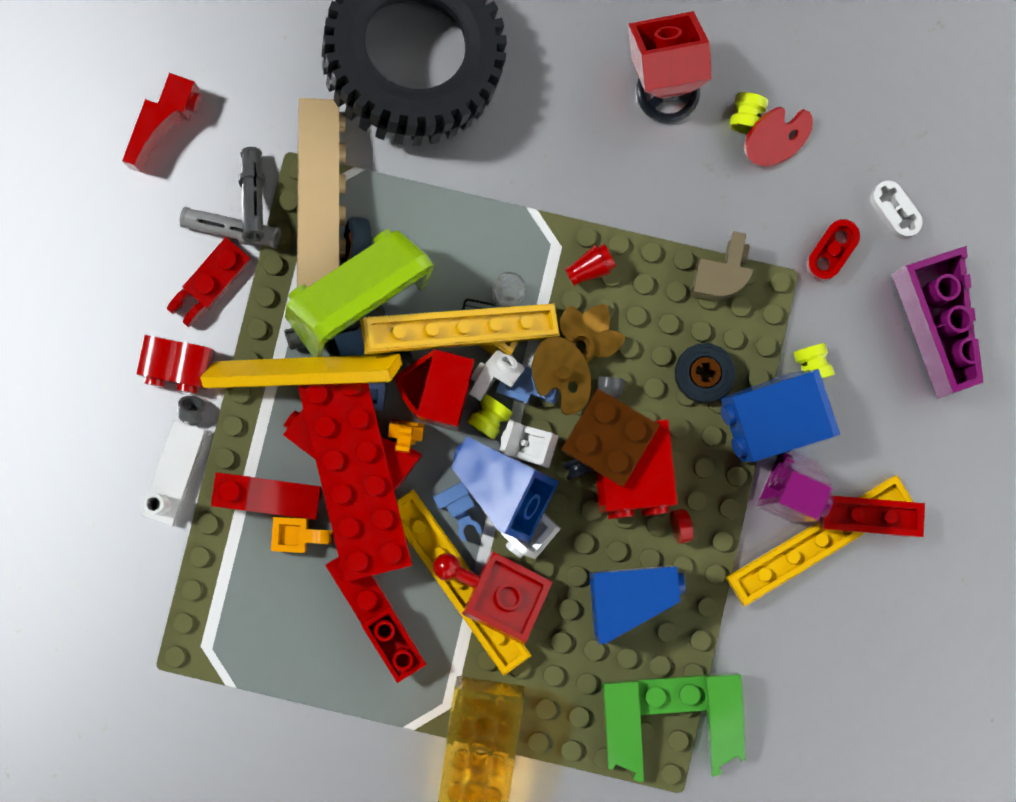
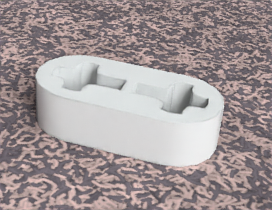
(902, 205)

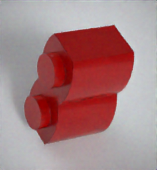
(174, 362)

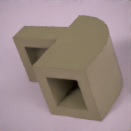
(723, 280)

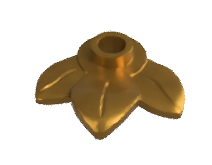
(591, 330)

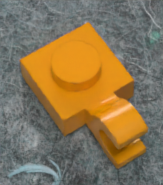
(406, 433)
(293, 535)

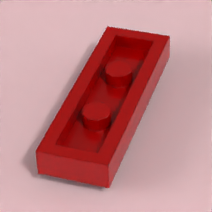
(875, 516)

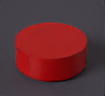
(681, 526)

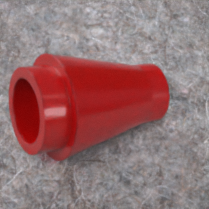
(591, 265)

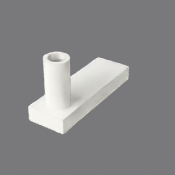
(173, 473)

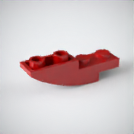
(380, 623)

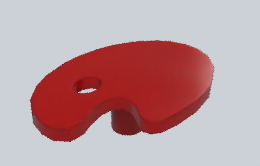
(769, 140)

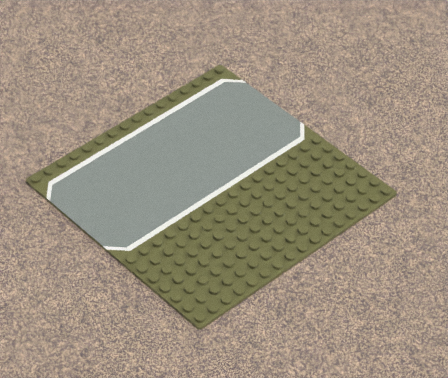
(283, 623)

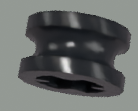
(576, 469)

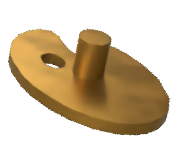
(557, 364)

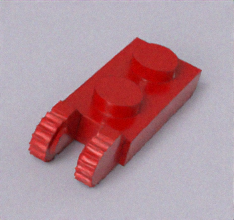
(211, 280)

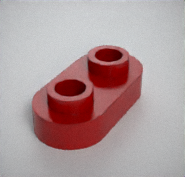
(832, 251)

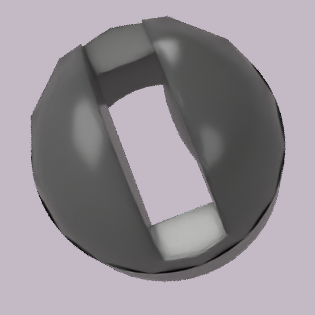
(611, 385)
(185, 406)

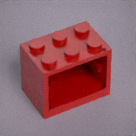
(648, 486)

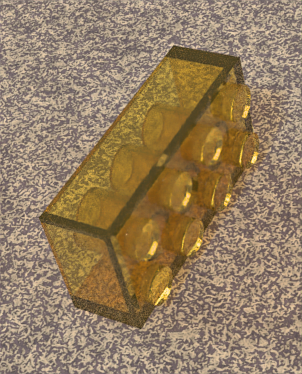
(485, 719)

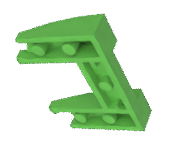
(714, 693)

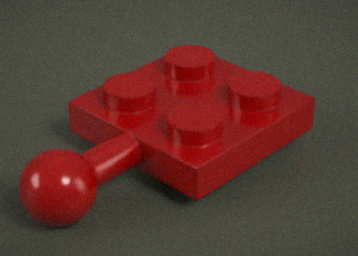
(502, 597)

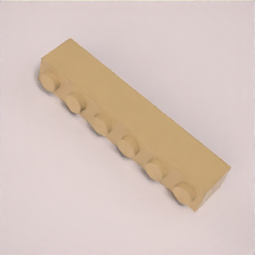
(319, 189)

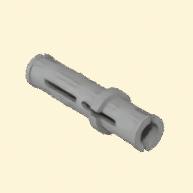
(195, 220)

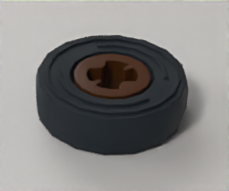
(357, 236)
(690, 382)

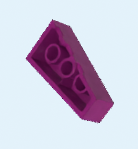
(942, 319)
(796, 489)

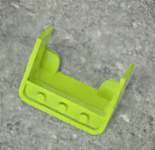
(356, 288)

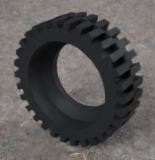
(407, 109)

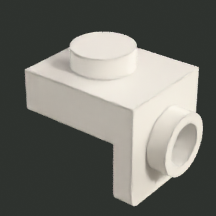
(499, 367)
(528, 444)
(542, 536)

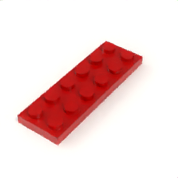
(355, 479)

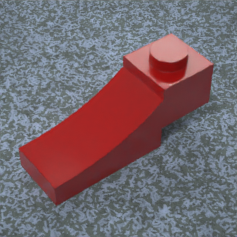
(176, 102)
(266, 496)

